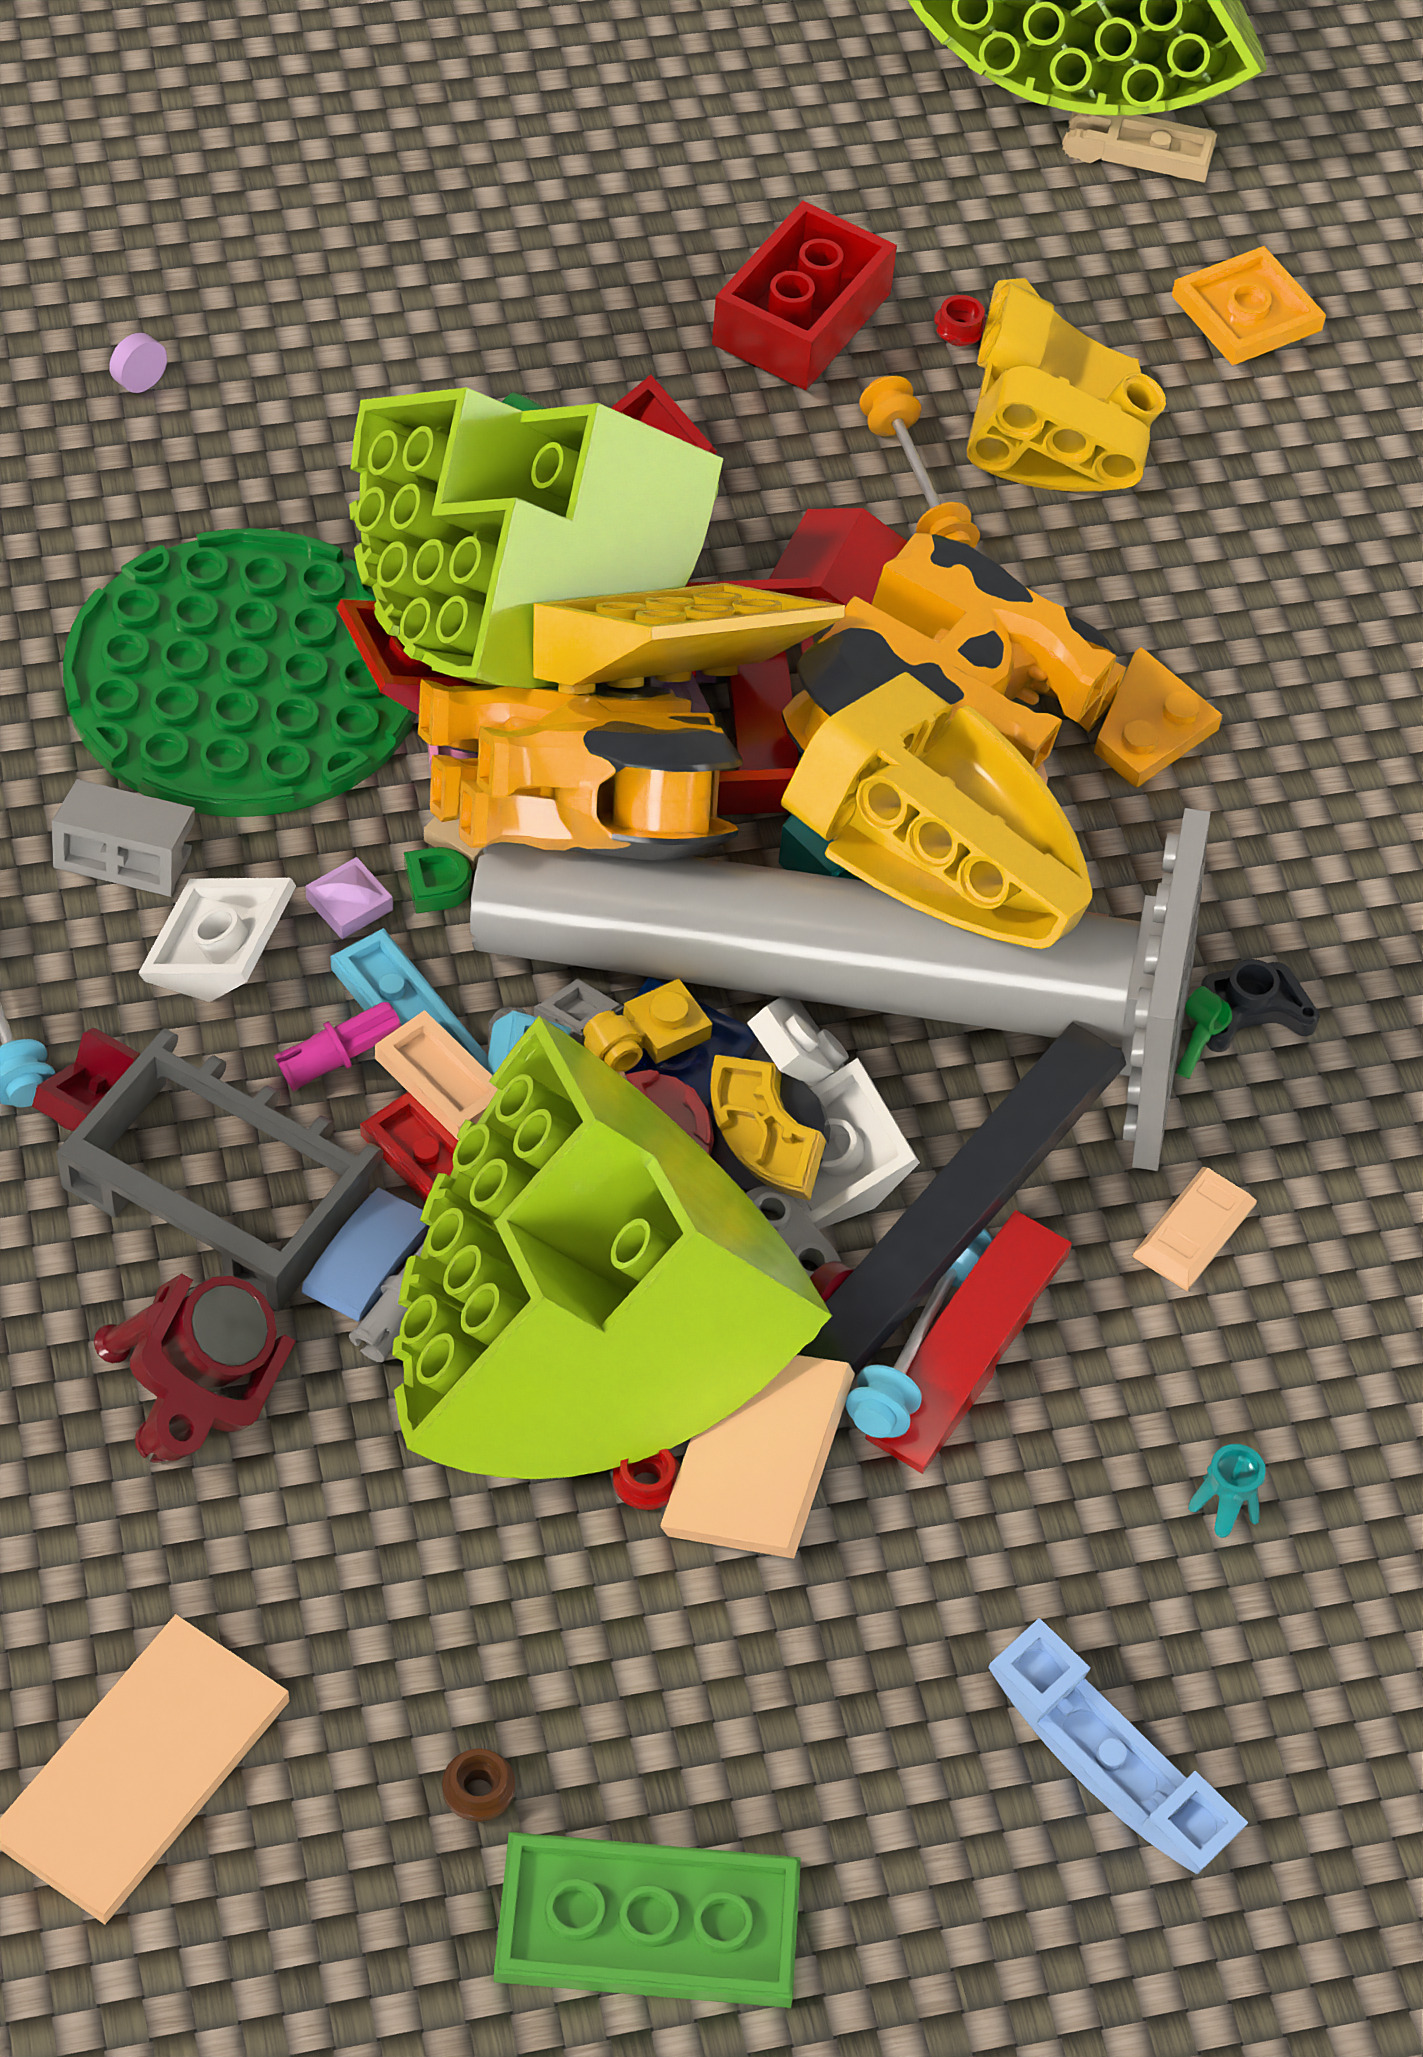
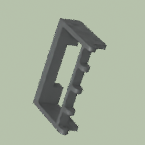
(111, 1184)

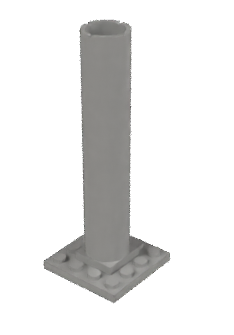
(863, 949)

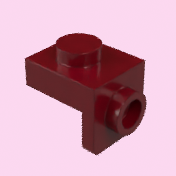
(82, 1085)

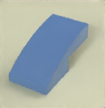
(365, 1254)

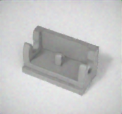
(122, 837)

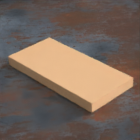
(139, 1768)

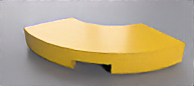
(759, 1128)

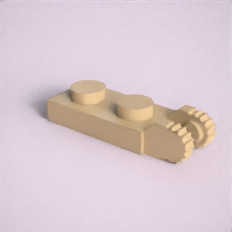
(1141, 143)

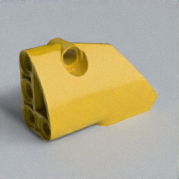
(1056, 401)

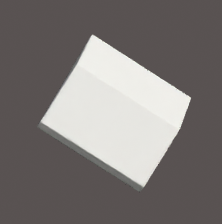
(216, 934)
(864, 1150)

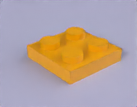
(1248, 305)

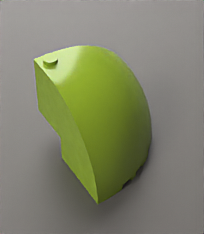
(1102, 52)
(505, 508)
(586, 1281)

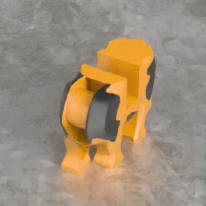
(967, 638)
(578, 770)

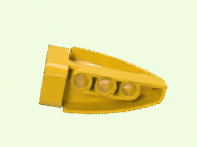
(942, 816)

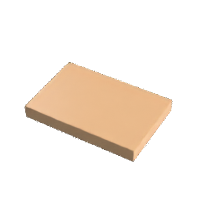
(760, 1467)

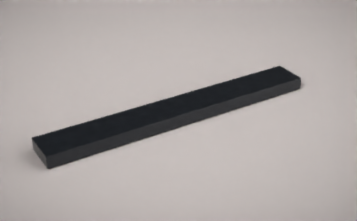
(965, 1197)

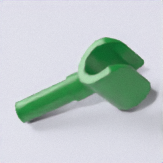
(1212, 1017)

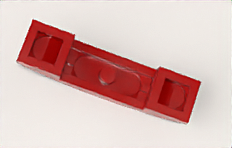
(756, 706)

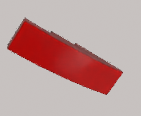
(975, 1333)

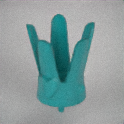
(1234, 1477)

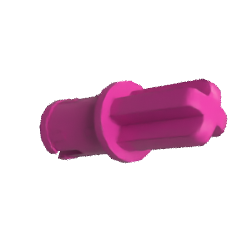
(336, 1045)

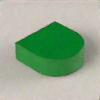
(437, 878)

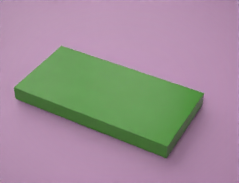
(648, 1920)

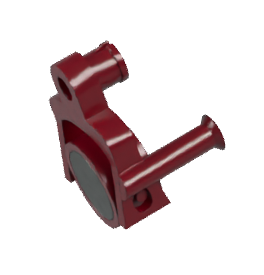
(206, 1342)

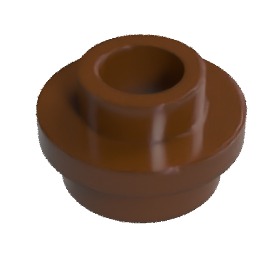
(478, 1765)

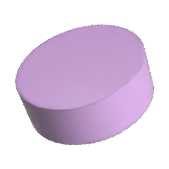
(138, 362)

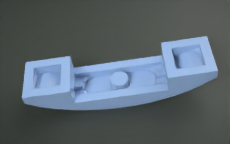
(1109, 1754)

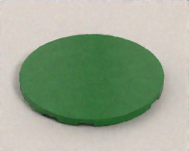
(230, 676)

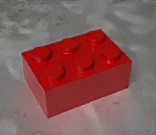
(803, 294)

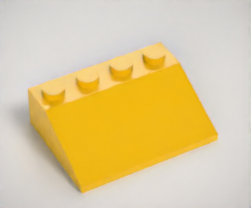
(668, 634)

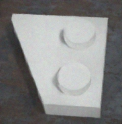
(797, 1042)

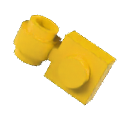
(659, 1021)

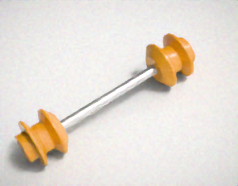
(891, 412)

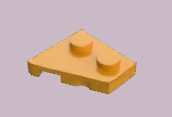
(1152, 721)

